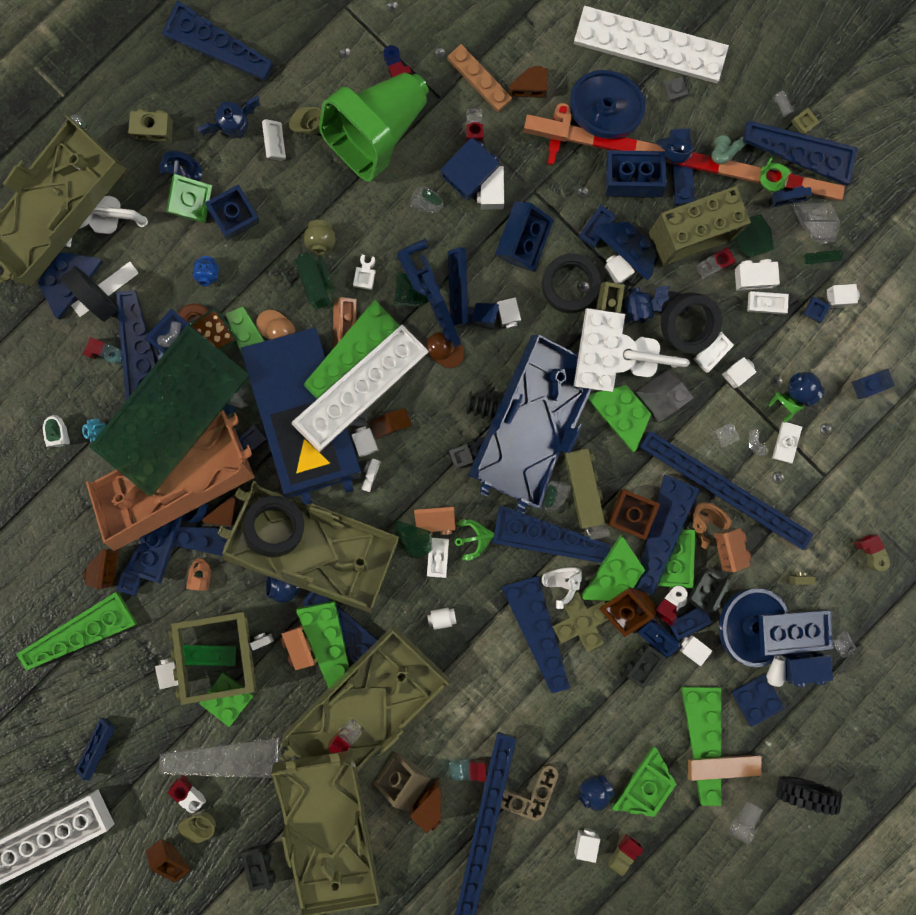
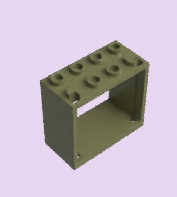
(699, 226)
(178, 655)

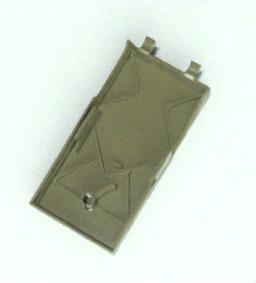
(53, 200)

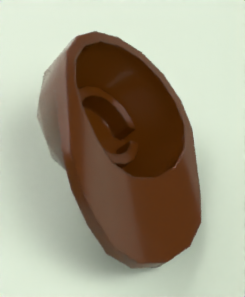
(443, 351)

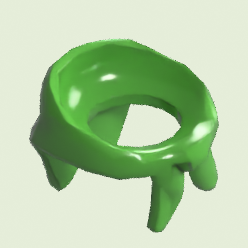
(774, 186)
(789, 403)

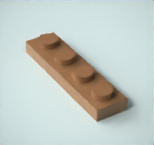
(479, 78)

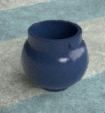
(805, 388)
(280, 590)
(595, 793)

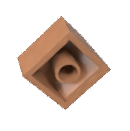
(436, 520)
(732, 549)
(299, 648)

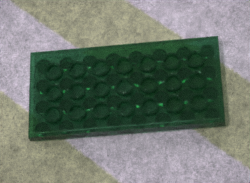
(169, 410)

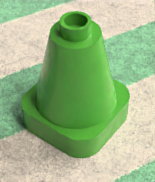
(371, 122)

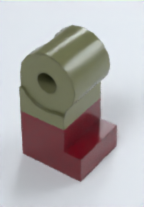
(875, 552)
(625, 855)

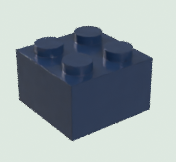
(232, 212)
(808, 668)

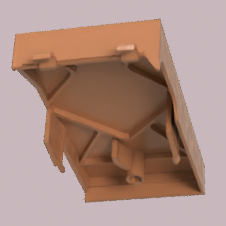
(206, 472)

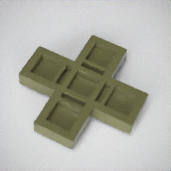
(581, 623)

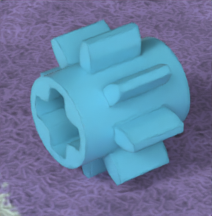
(93, 429)

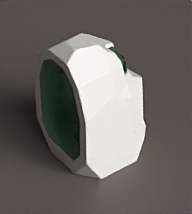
(55, 432)

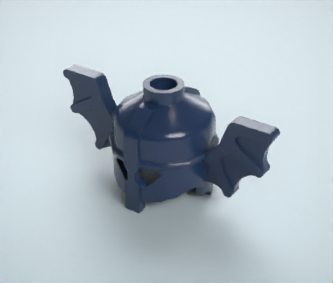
(233, 123)
(638, 304)

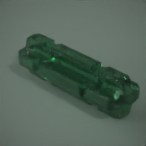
(821, 257)

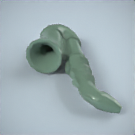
(723, 151)

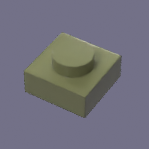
(805, 121)
(802, 578)

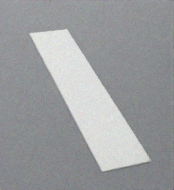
(110, 285)

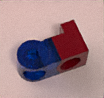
(393, 61)

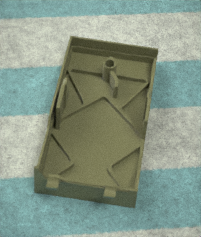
(332, 559)
(378, 692)
(326, 833)

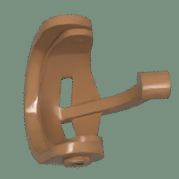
(715, 516)

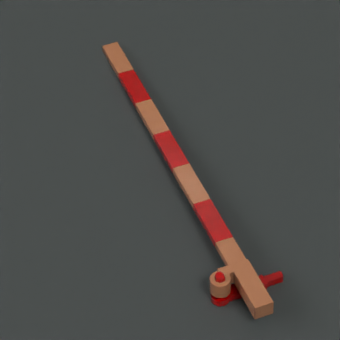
(561, 130)

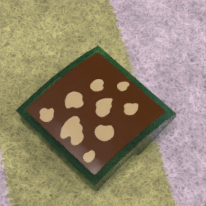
(215, 328)

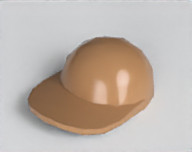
(274, 325)

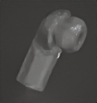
(169, 338)
(754, 444)

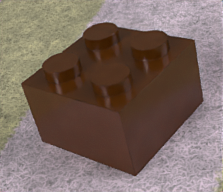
(633, 514)

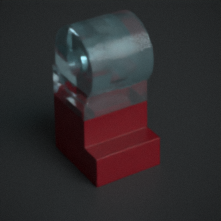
(110, 353)
(468, 770)

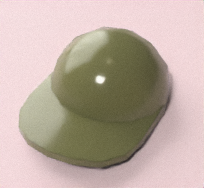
(306, 120)
(198, 827)

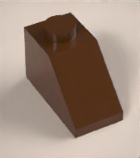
(530, 83)
(166, 861)

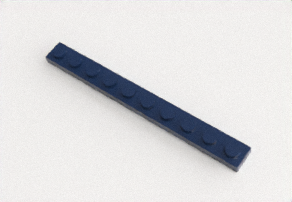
(726, 490)
(486, 824)

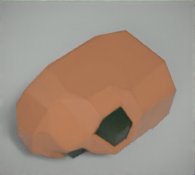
(199, 575)

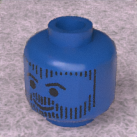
(205, 270)

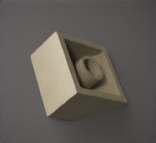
(401, 782)

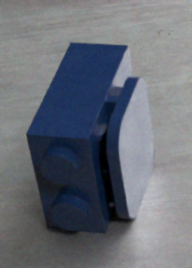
(469, 168)

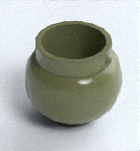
(319, 237)

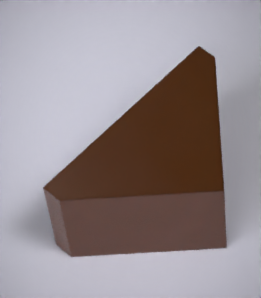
(390, 423)
(224, 514)

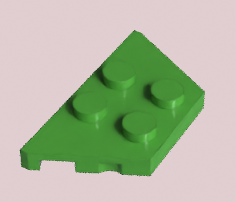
(623, 413)
(617, 573)
(647, 787)

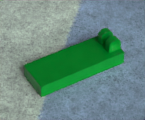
(210, 655)

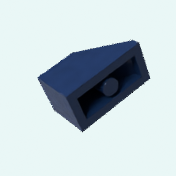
(484, 315)
(873, 384)

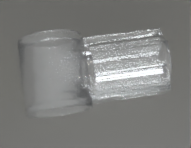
(744, 826)

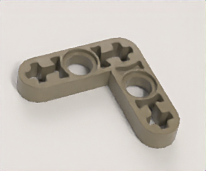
(529, 803)

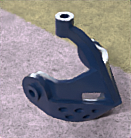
(192, 169)

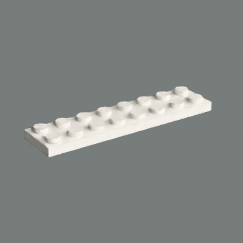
(651, 44)
(359, 388)

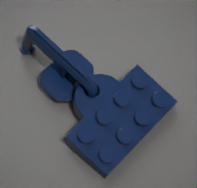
(428, 287)

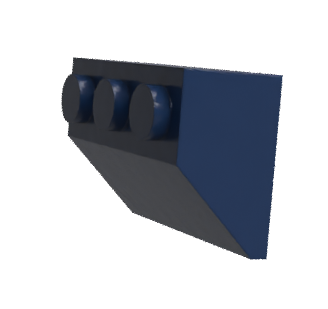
(635, 173)
(524, 236)

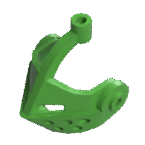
(484, 537)

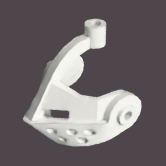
(557, 578)

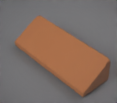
(343, 317)

